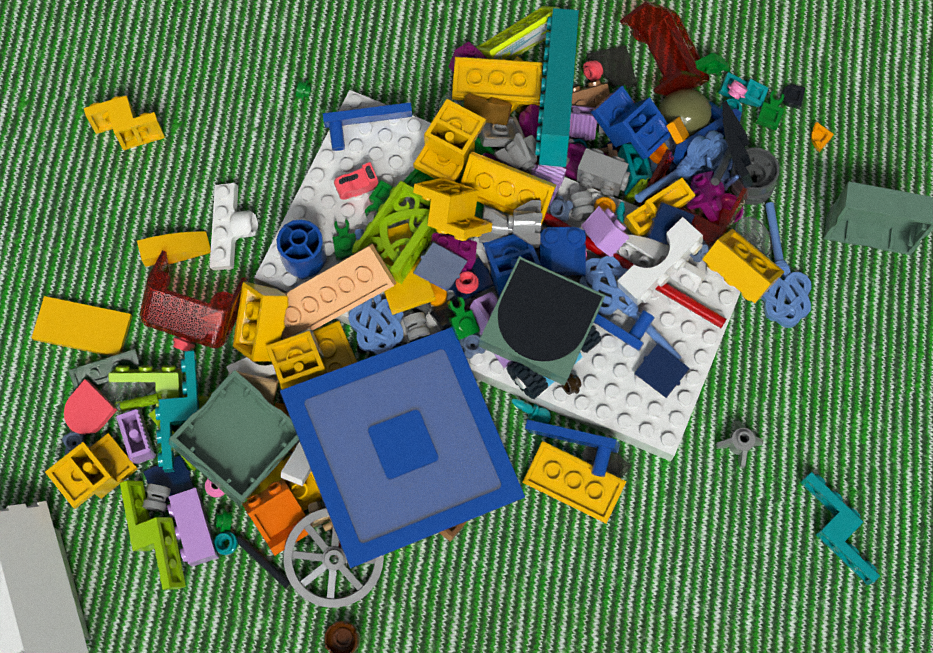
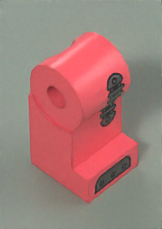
(357, 182)

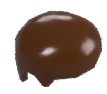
(342, 637)

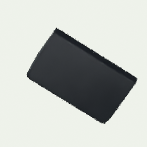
(443, 313)

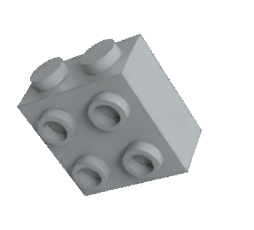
(603, 172)

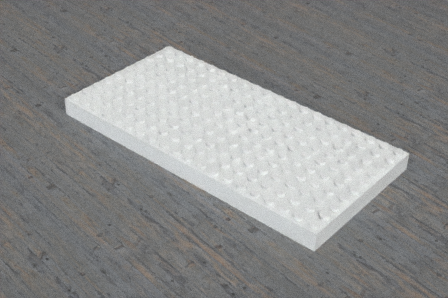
(610, 392)

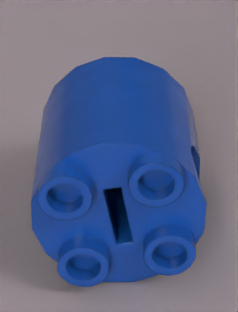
(301, 248)

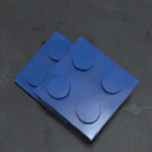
(632, 122)
(503, 255)

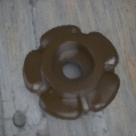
(572, 385)

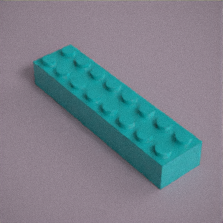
(557, 88)

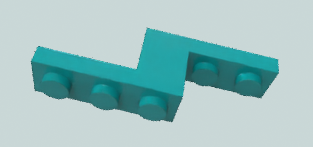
(177, 411)
(840, 528)

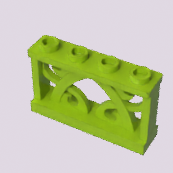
(391, 213)

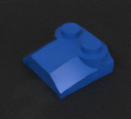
(563, 250)

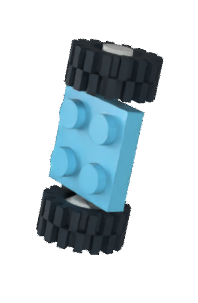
(534, 383)

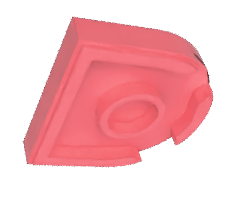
(87, 409)

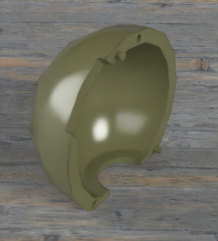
(690, 106)

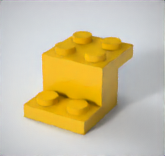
(120, 117)
(449, 142)
(452, 208)
(295, 360)
(91, 470)

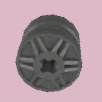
(763, 172)

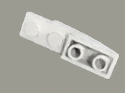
(650, 253)

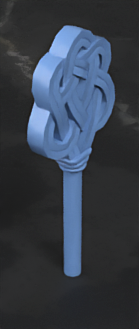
(694, 163)
(604, 271)
(788, 287)
(375, 339)

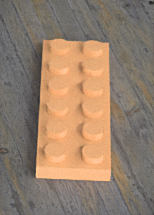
(336, 291)

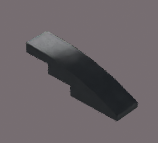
(736, 141)

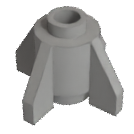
(519, 153)
(527, 221)
(499, 226)
(737, 446)

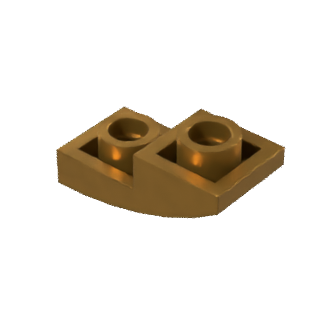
(493, 110)

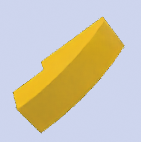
(676, 195)
(176, 245)

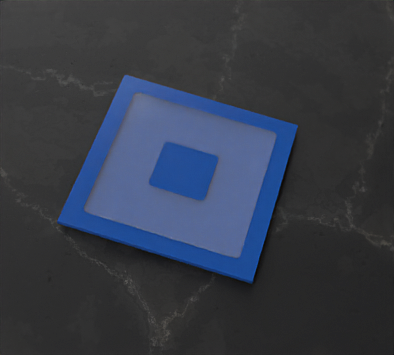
(401, 446)

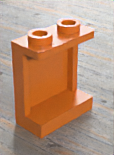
(275, 514)

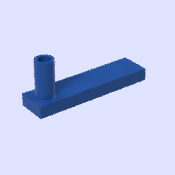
(336, 120)
(717, 125)
(635, 334)
(603, 444)

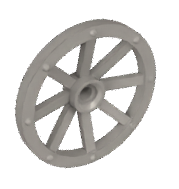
(334, 549)

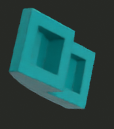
(755, 94)

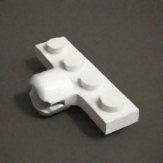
(228, 226)

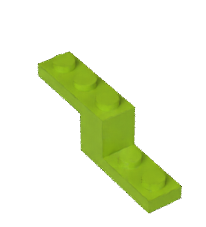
(166, 380)
(152, 534)

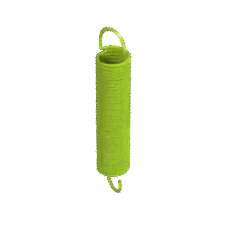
(640, 186)
(140, 402)

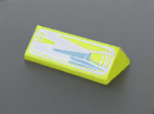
(519, 36)

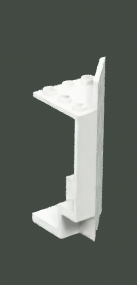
(36, 586)

